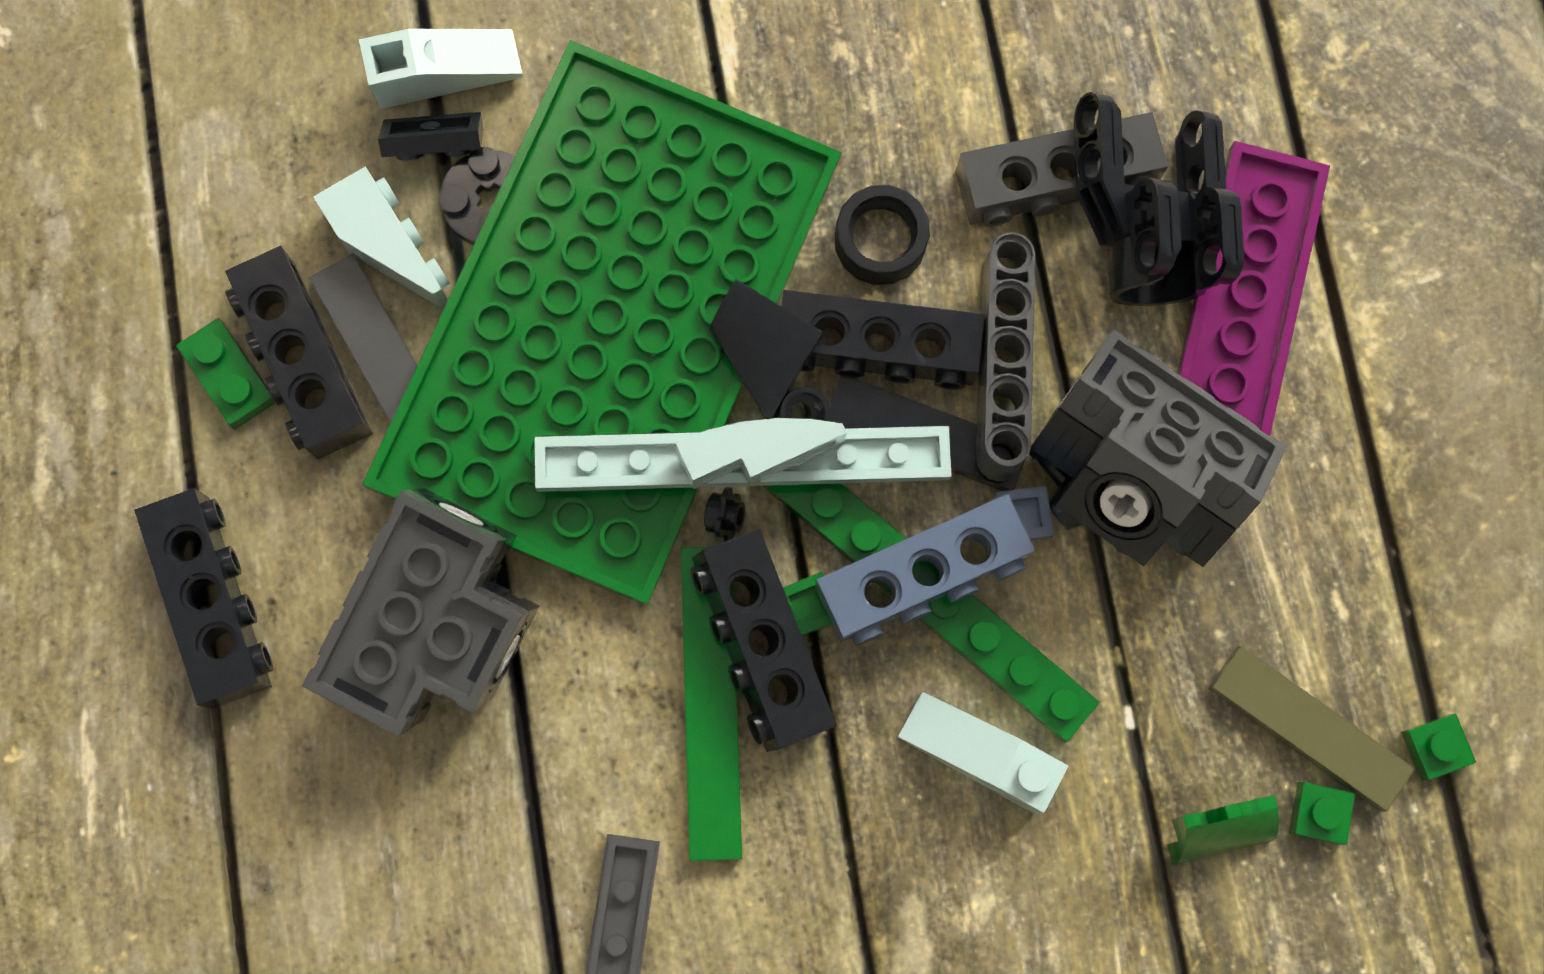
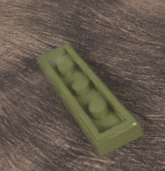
(1311, 729)

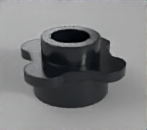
(724, 514)

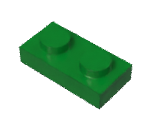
(226, 373)

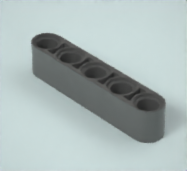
(1001, 378)

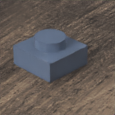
(1033, 511)

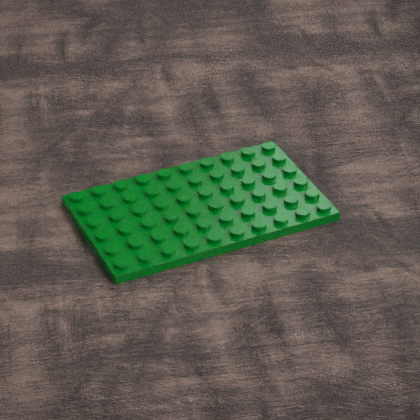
(598, 309)

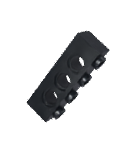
(274, 280)
(904, 325)
(166, 531)
(787, 658)

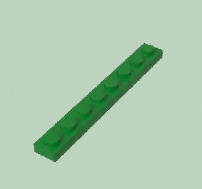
(963, 624)

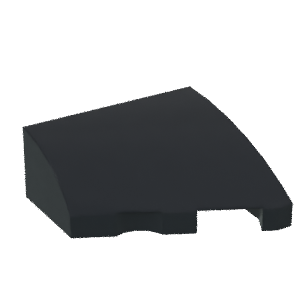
(763, 344)

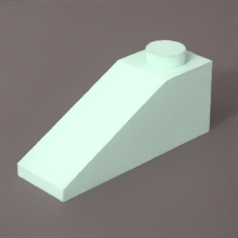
(983, 753)

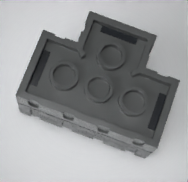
(1154, 456)
(423, 617)

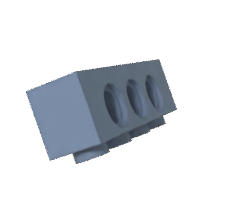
(991, 525)

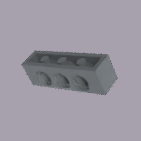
(1030, 160)

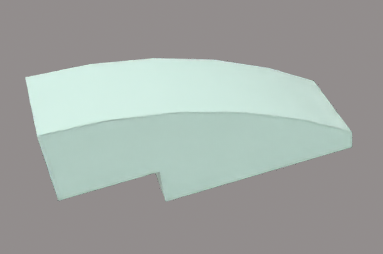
(756, 447)

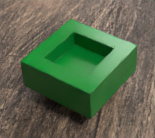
(807, 606)
(1438, 747)
(1322, 813)

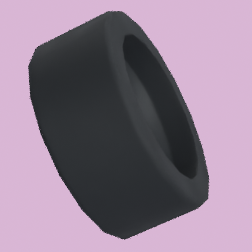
(893, 200)

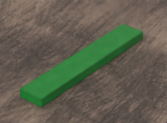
(710, 730)

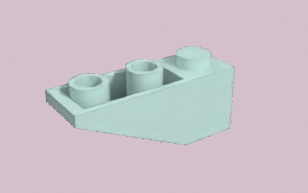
(437, 62)
(370, 230)

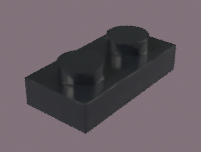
(423, 135)

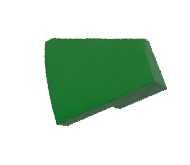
(1224, 829)

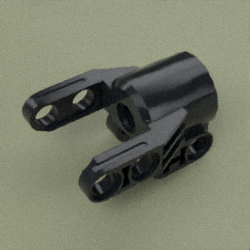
(1157, 237)

